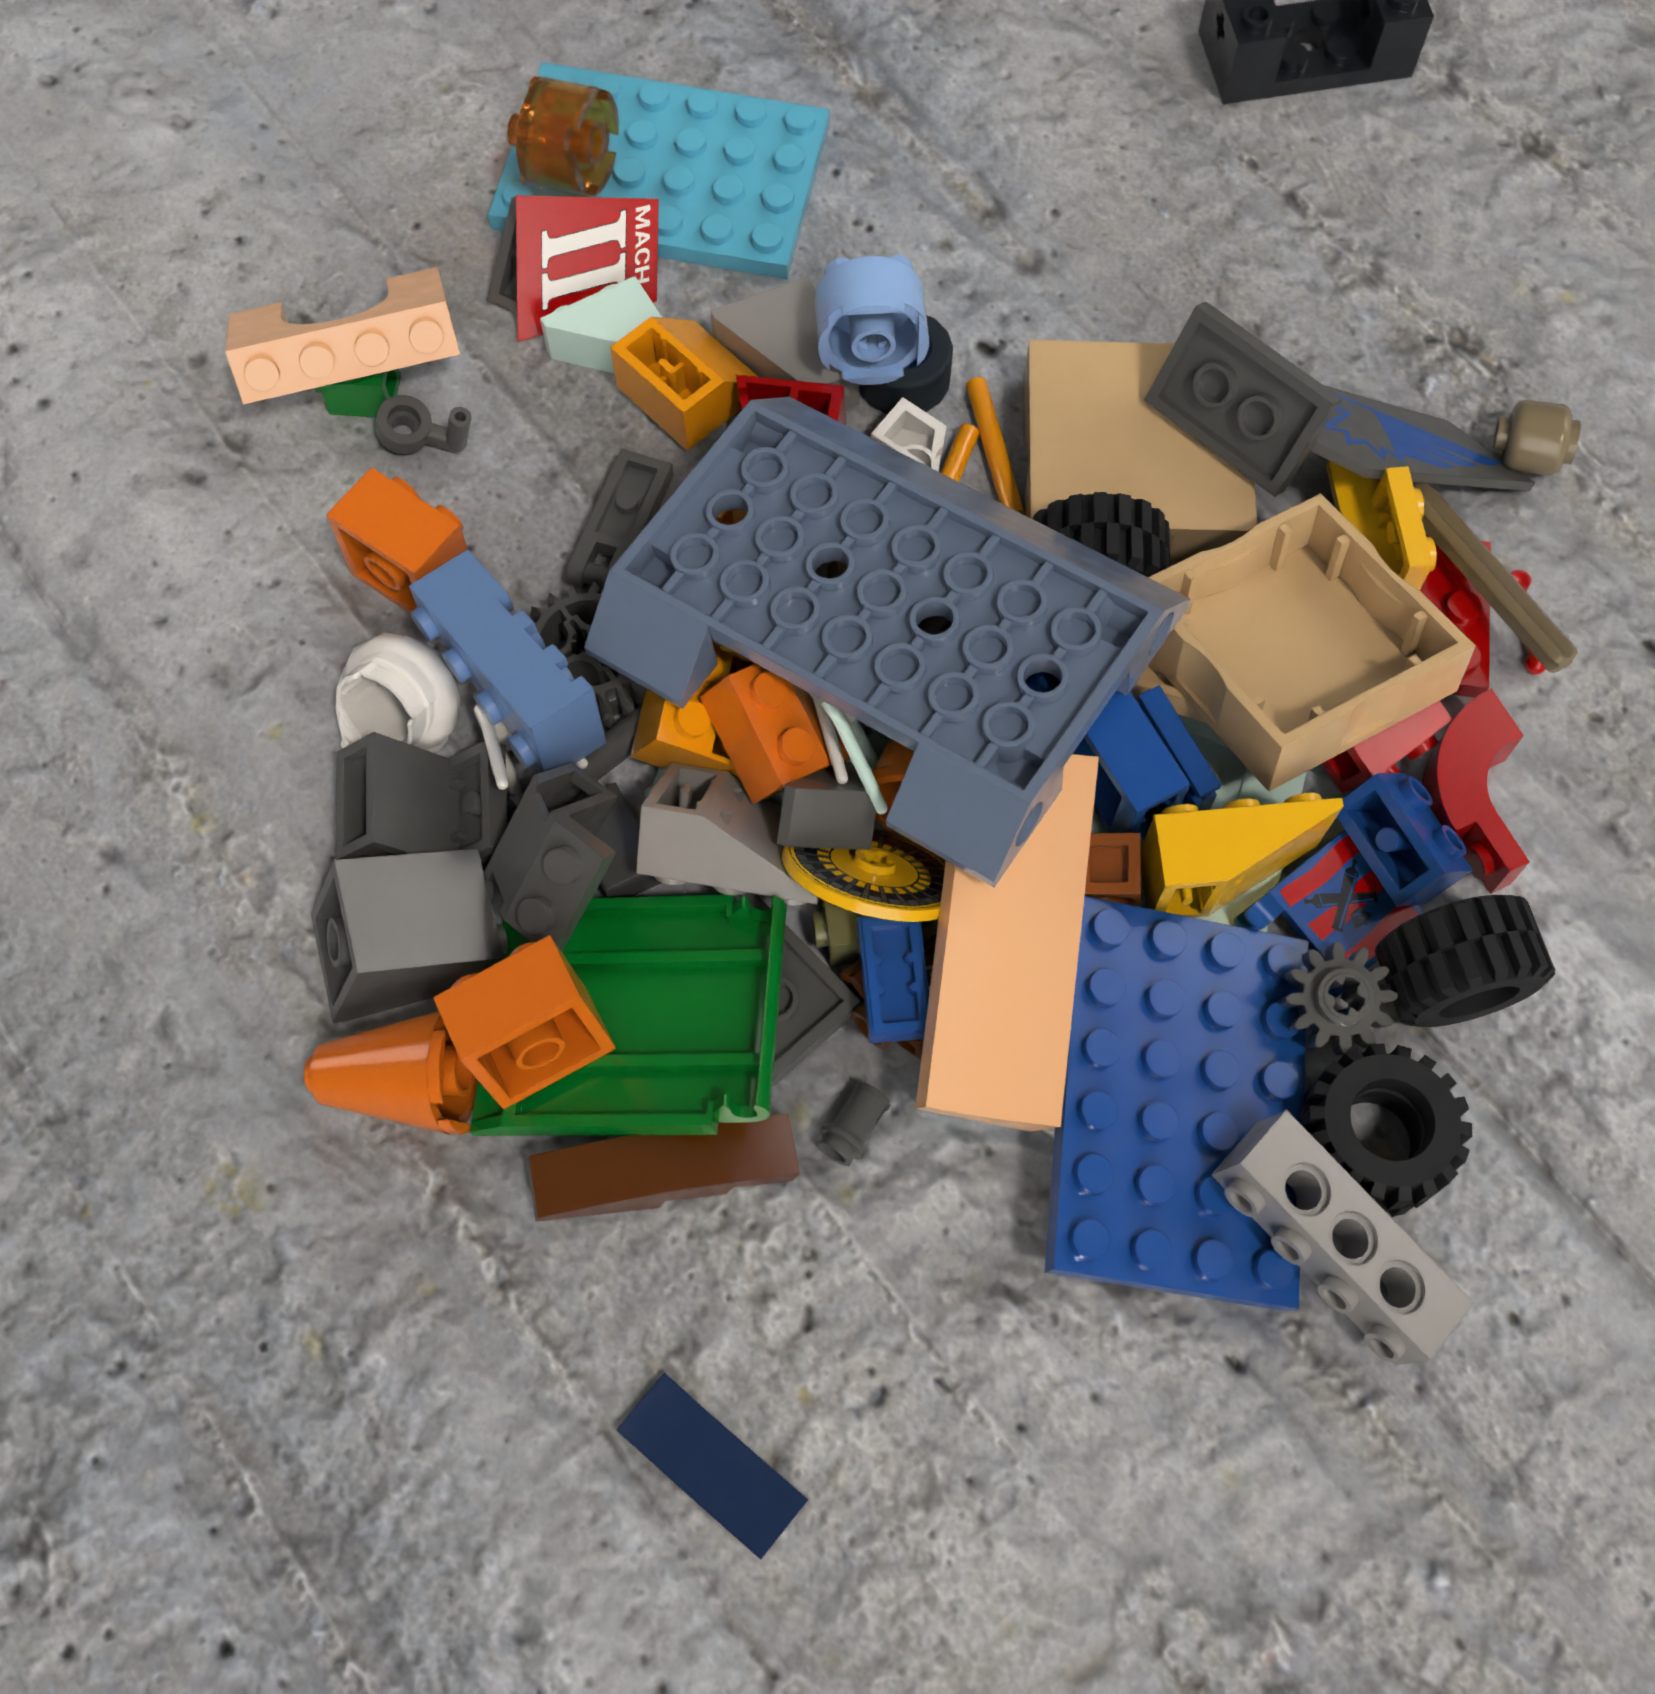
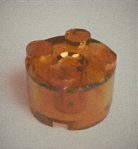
(564, 136)

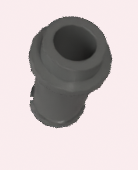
(853, 1125)

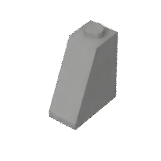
(778, 336)

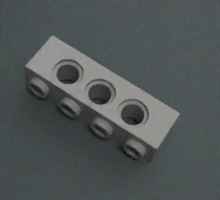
(1421, 1297)

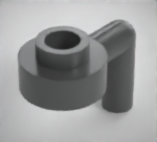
(414, 414)

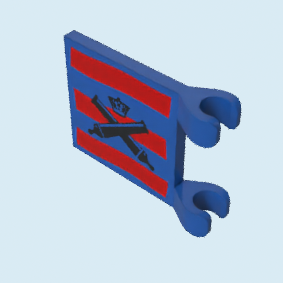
(1332, 901)

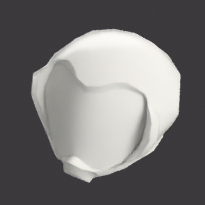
(397, 691)

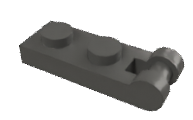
(620, 514)

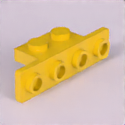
(1389, 516)

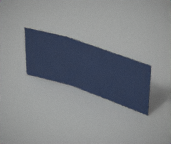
(712, 1466)

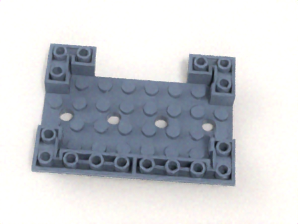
(913, 550)

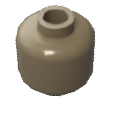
(1537, 437)

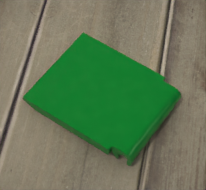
(691, 1017)

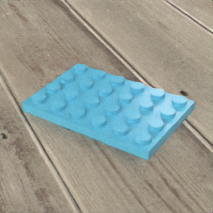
(722, 164)

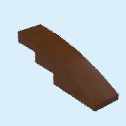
(652, 1169)

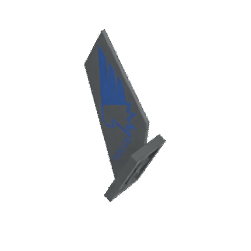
(1271, 414)

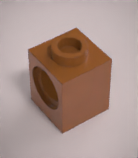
(1114, 868)

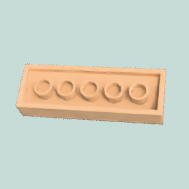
(1010, 974)

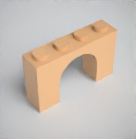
(286, 358)

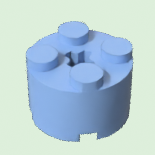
(871, 318)

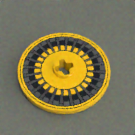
(887, 882)

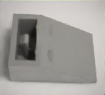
(709, 833)

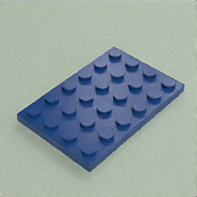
(1164, 1077)

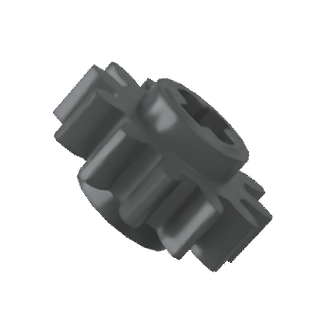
(1317, 1005)

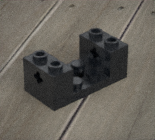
(1357, 42)

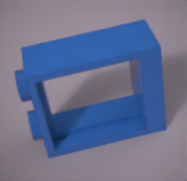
(1134, 768)

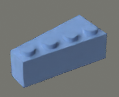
(507, 661)

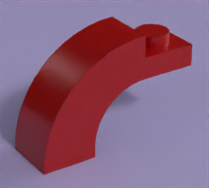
(1457, 783)

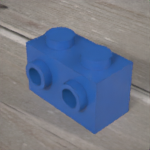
(1403, 838)

